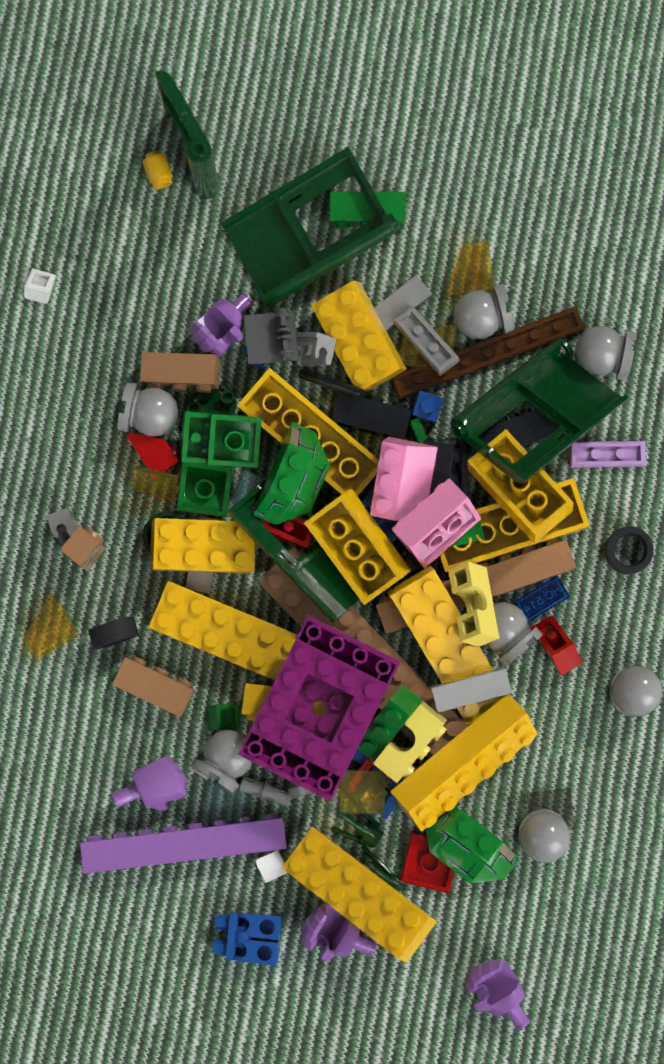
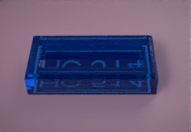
(542, 598)

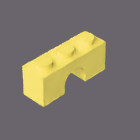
(472, 585)
(397, 760)

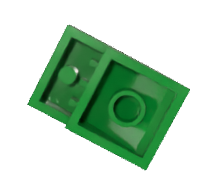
(220, 439)
(205, 488)

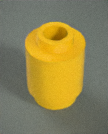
(157, 170)

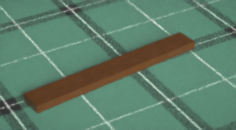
(492, 352)

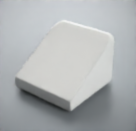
(39, 286)
(271, 866)

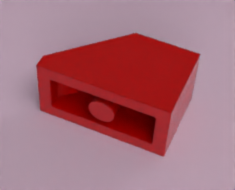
(155, 452)
(290, 532)
(558, 645)

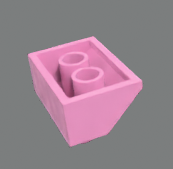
(402, 477)
(436, 523)

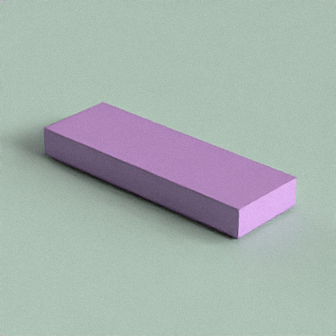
(608, 454)

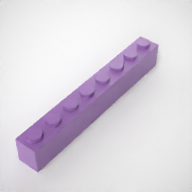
(183, 845)

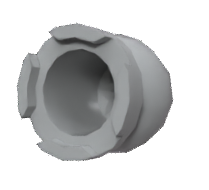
(482, 313)
(604, 351)
(149, 411)
(513, 632)
(635, 691)
(223, 759)
(544, 835)

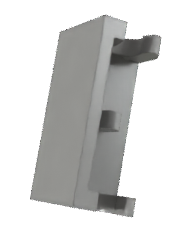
(314, 349)
(61, 522)

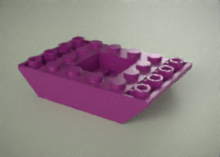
(327, 669)

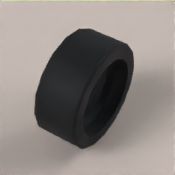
(640, 535)
(113, 632)

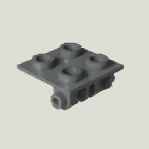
(271, 337)

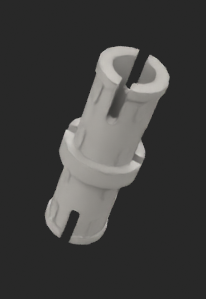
(265, 791)

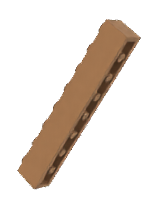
(504, 577)

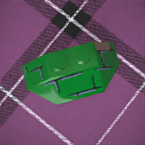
(294, 477)
(469, 848)

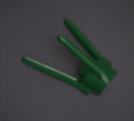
(369, 834)
(386, 875)

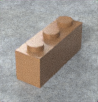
(180, 371)
(84, 547)
(154, 686)

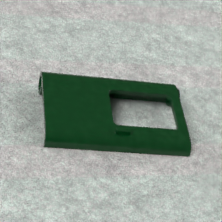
(198, 147)
(276, 243)
(555, 389)
(311, 571)

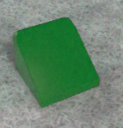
(223, 716)

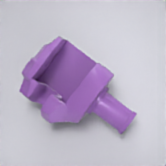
(221, 325)
(154, 785)
(333, 934)
(497, 991)

